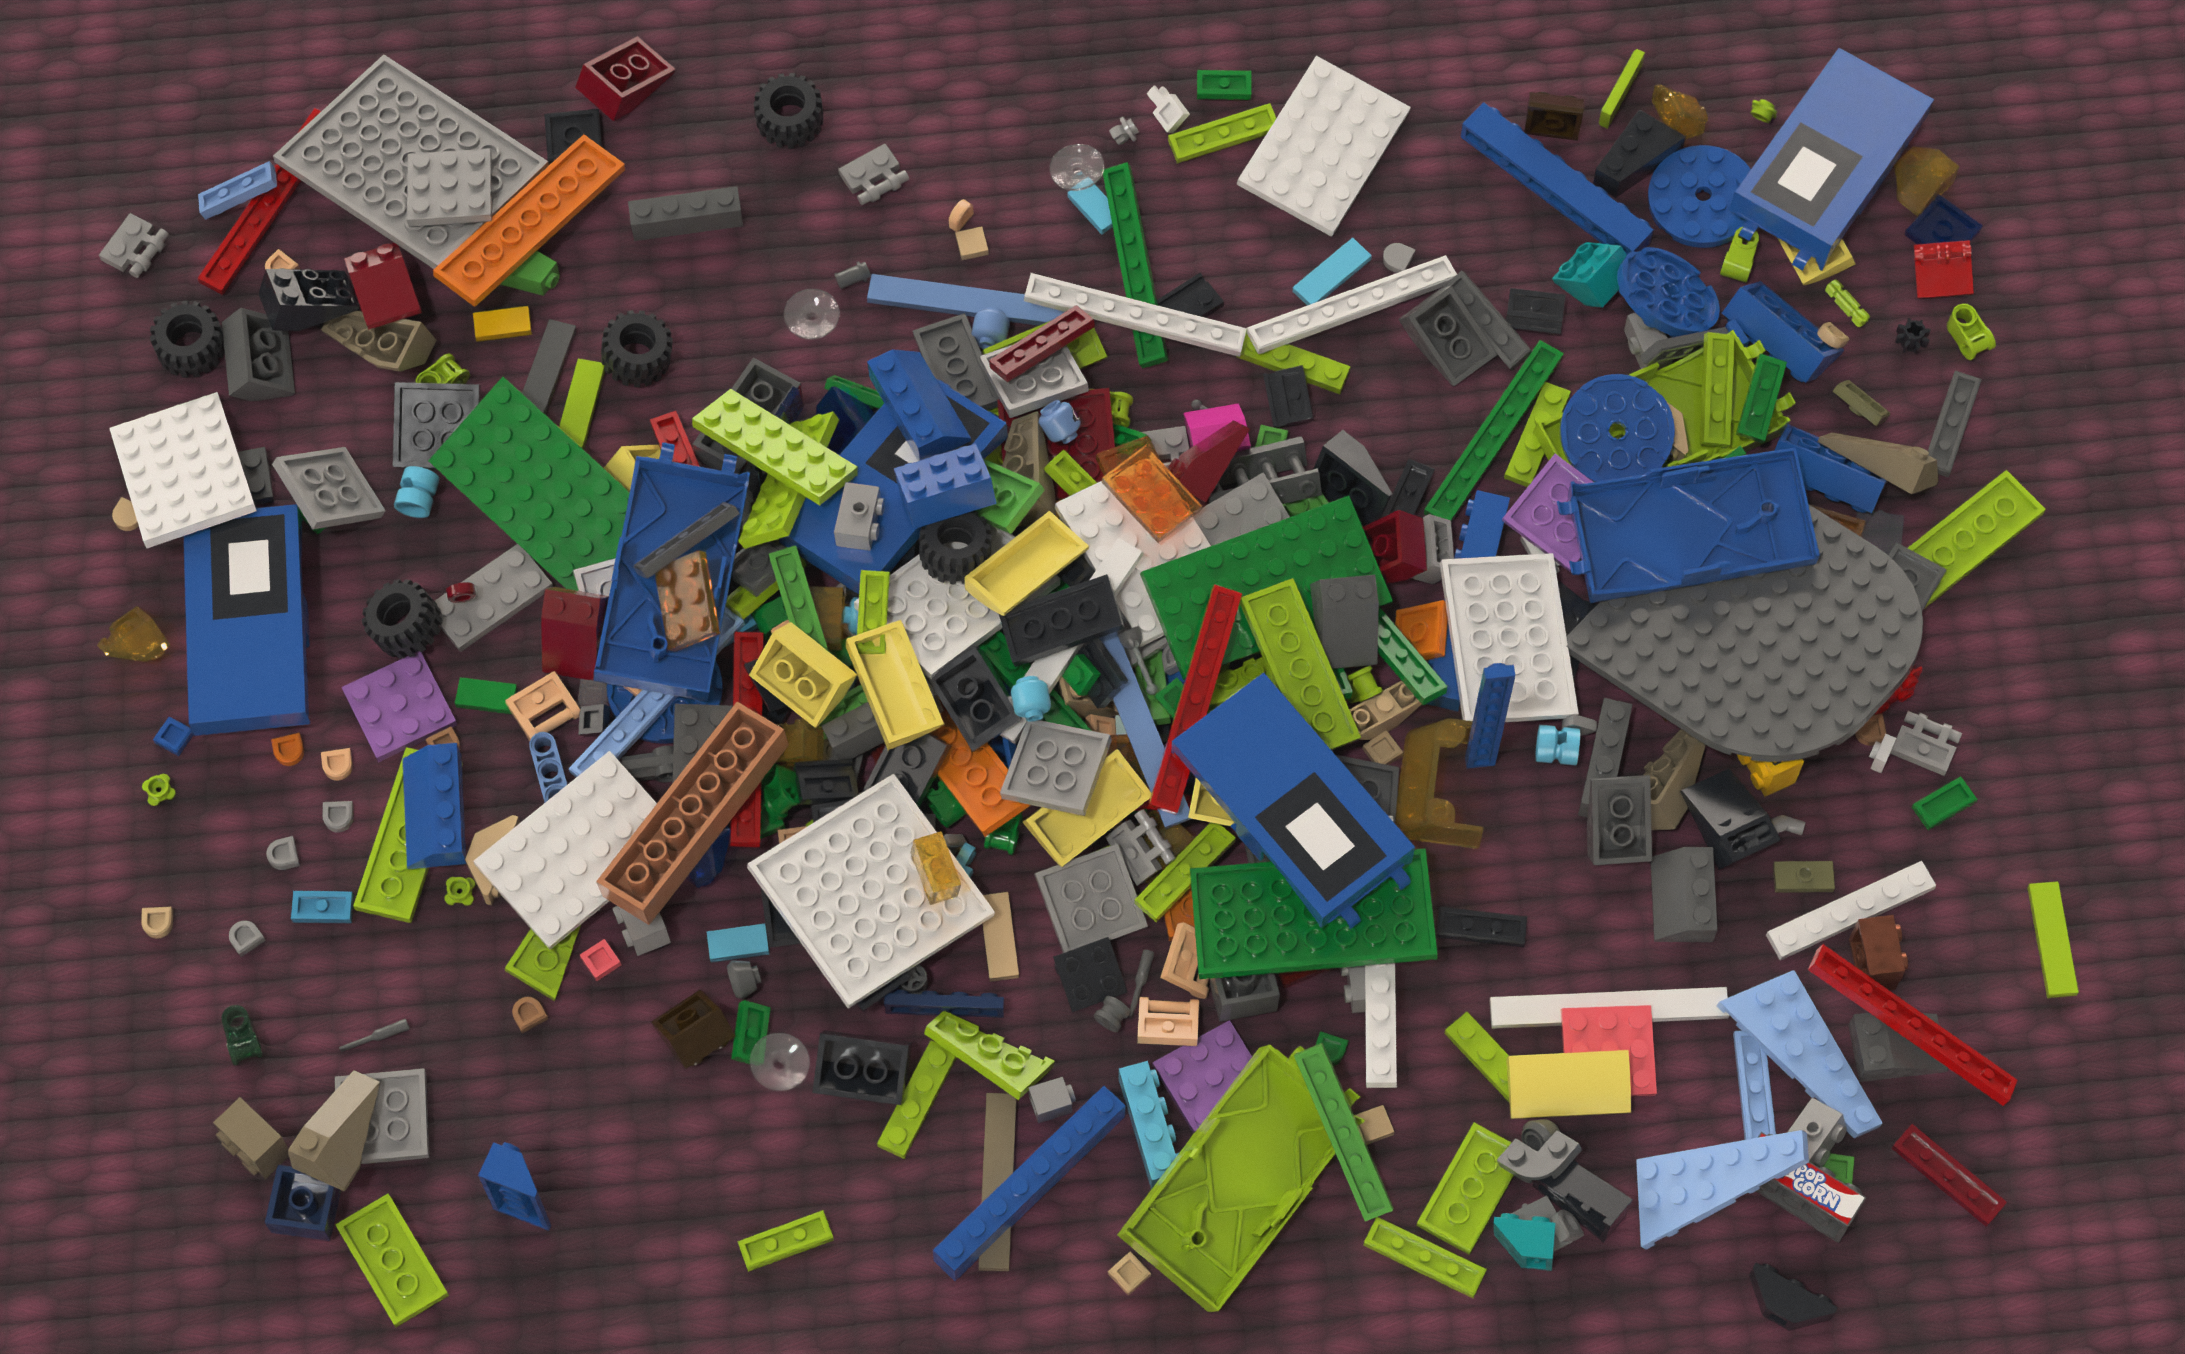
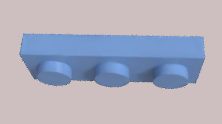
(237, 190)

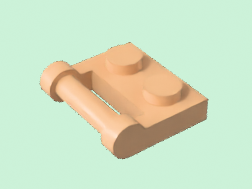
(539, 699)
(1182, 962)
(1168, 1028)

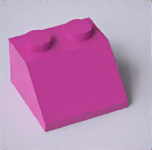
(1207, 421)

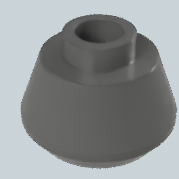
(743, 978)
(1537, 1132)

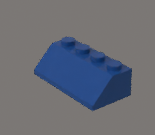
(1781, 331)
(917, 403)
(1832, 472)
(434, 807)
(511, 1185)

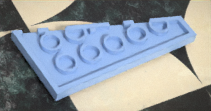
(1799, 1042)
(1704, 1180)

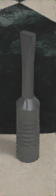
(1141, 977)
(379, 1034)

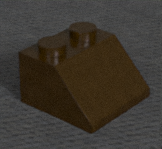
(1554, 116)
(693, 1029)

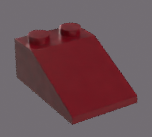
(623, 77)
(382, 285)
(1205, 462)
(1398, 545)
(571, 631)

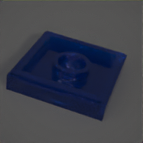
(1942, 223)

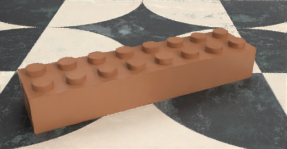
(692, 813)

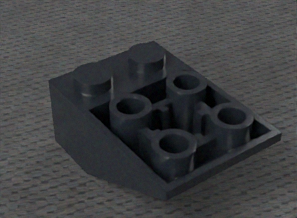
(305, 297)
(1729, 818)

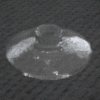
(1074, 159)
(811, 303)
(780, 1048)

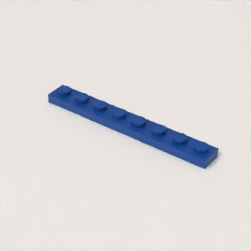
(1490, 715)

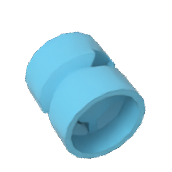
(415, 495)
(1557, 745)

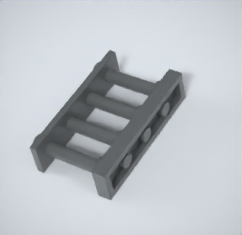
(1271, 460)

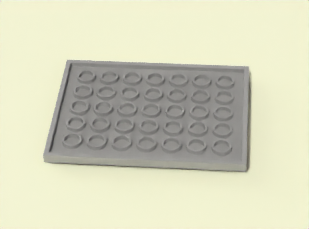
(361, 149)

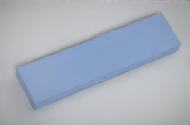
(1753, 1086)

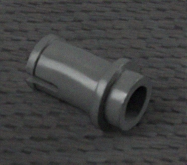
(852, 275)

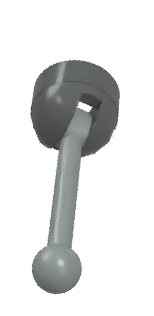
(1131, 640)

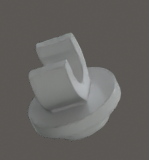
(1123, 132)

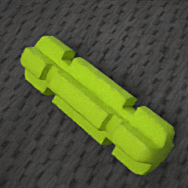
(1847, 303)

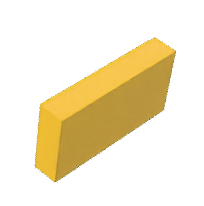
(502, 323)

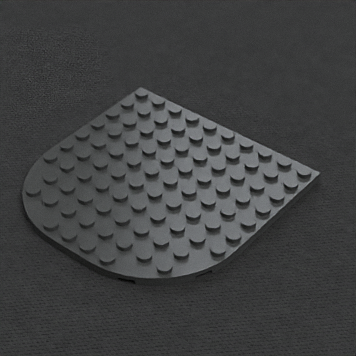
(1769, 657)

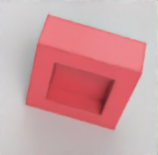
(600, 960)

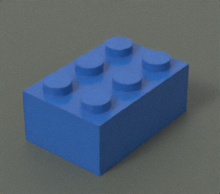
(945, 486)

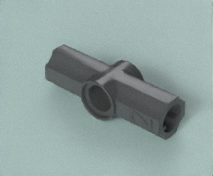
(652, 765)

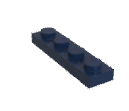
(933, 1004)

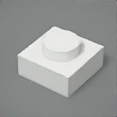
(1881, 752)

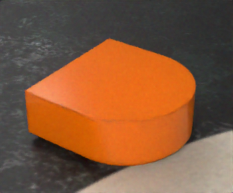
(288, 749)

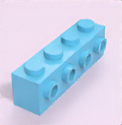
(1148, 1119)

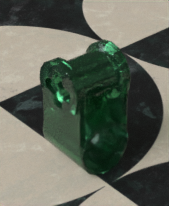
(241, 1040)

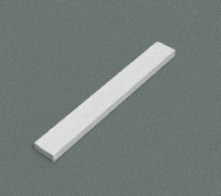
(1351, 305)
(1136, 314)
(1118, 565)
(1665, 1005)

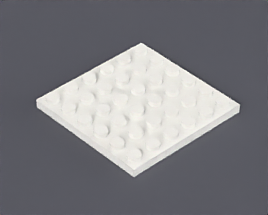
(858, 895)

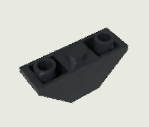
(1787, 1300)

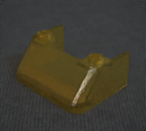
(1417, 811)

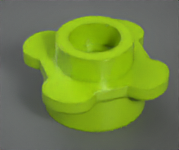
(1763, 110)
(158, 781)
(456, 883)

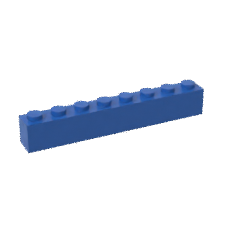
(1554, 180)
(1480, 540)
(1029, 1183)

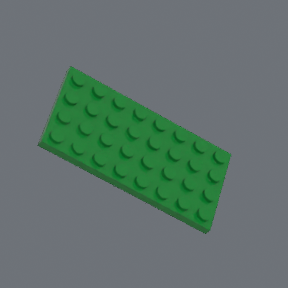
(535, 483)
(1304, 547)
(1258, 925)

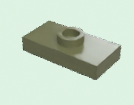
(1861, 403)
(1803, 876)

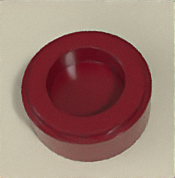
(461, 592)

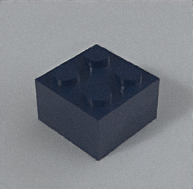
(301, 1205)

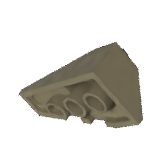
(389, 346)
(1028, 457)
(1900, 464)
(1669, 776)
(336, 1134)

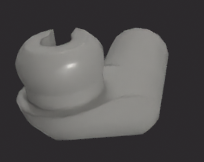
(1789, 824)

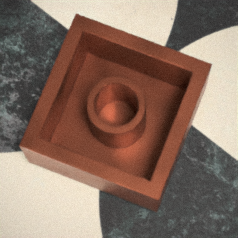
(1878, 950)

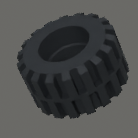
(784, 92)
(183, 320)
(636, 367)
(955, 563)
(389, 606)

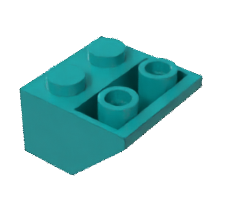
(1591, 273)
(1527, 1240)

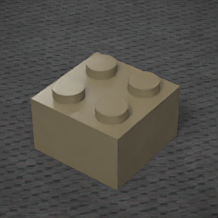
(251, 1139)

